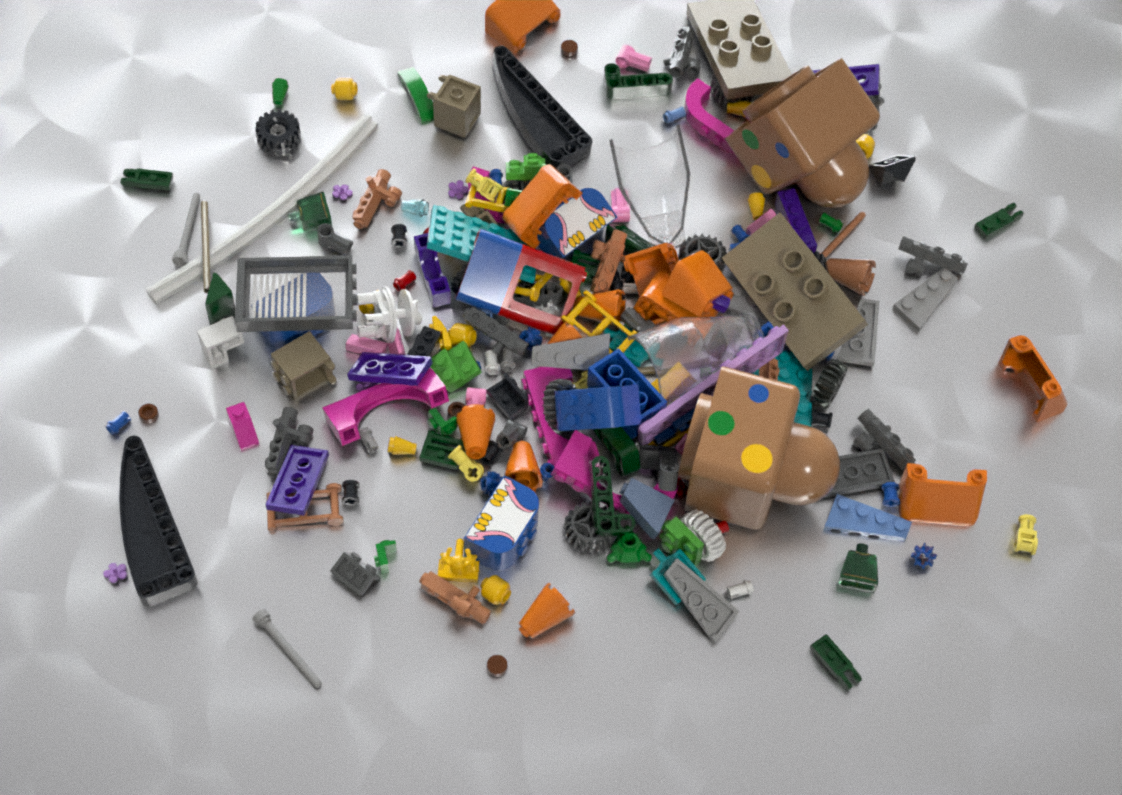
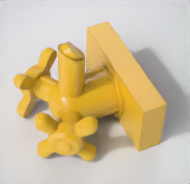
(459, 567)

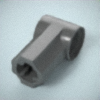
(334, 239)
(635, 320)
(512, 433)

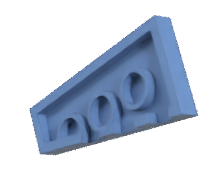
(857, 517)

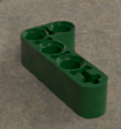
(635, 85)
(622, 448)
(607, 497)

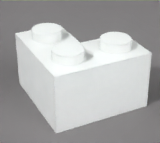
(218, 339)

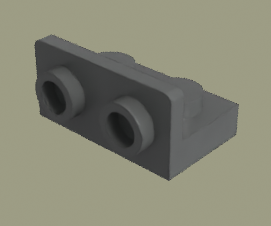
(354, 572)

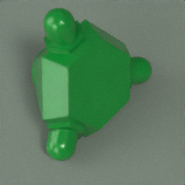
(628, 549)

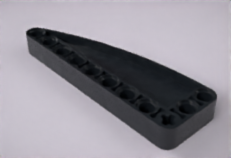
(537, 114)
(144, 540)

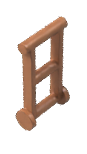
(333, 519)

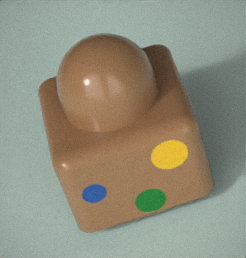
(809, 135)
(752, 452)

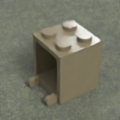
(456, 105)
(302, 366)

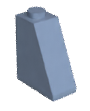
(646, 506)

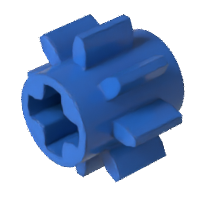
(532, 337)
(490, 482)
(928, 553)

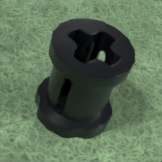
(399, 232)
(821, 419)
(492, 451)
(350, 492)

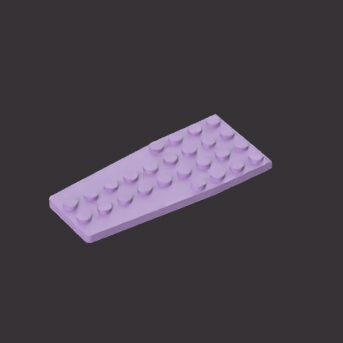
(747, 361)

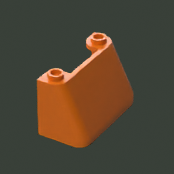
(513, 19)
(538, 203)
(645, 265)
(696, 284)
(654, 301)
(1024, 357)
(940, 500)

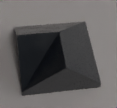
(892, 169)

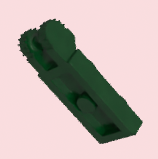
(147, 179)
(998, 221)
(835, 661)

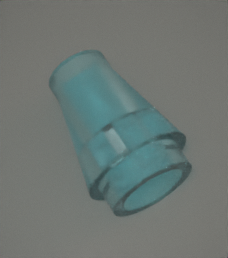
(417, 207)

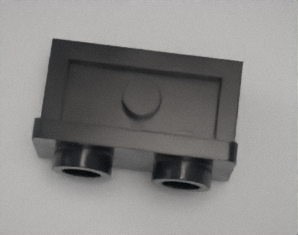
(425, 342)
(508, 396)

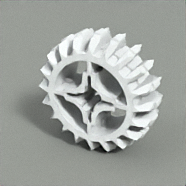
(707, 532)

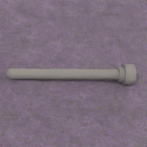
(180, 256)
(263, 619)

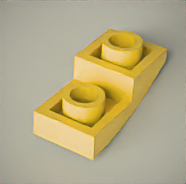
(444, 340)

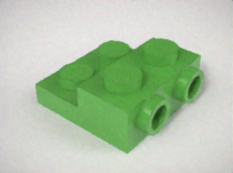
(524, 170)
(455, 366)
(679, 536)

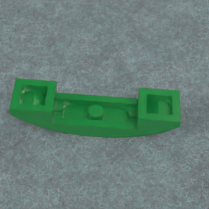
(418, 92)

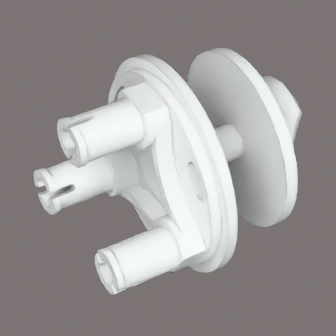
(384, 320)

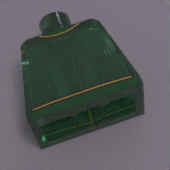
(311, 212)
(859, 570)

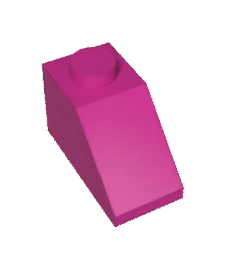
(242, 426)

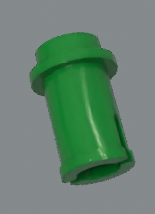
(832, 223)

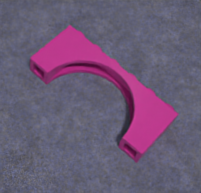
(535, 383)
(347, 413)
(574, 470)

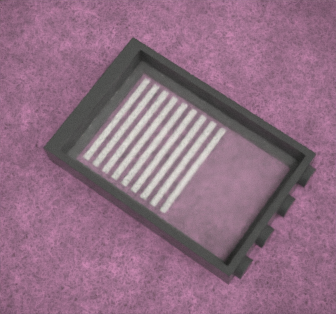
(295, 293)

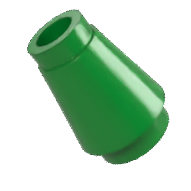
(279, 91)

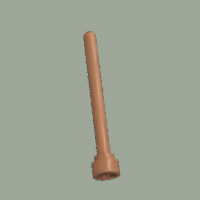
(843, 234)

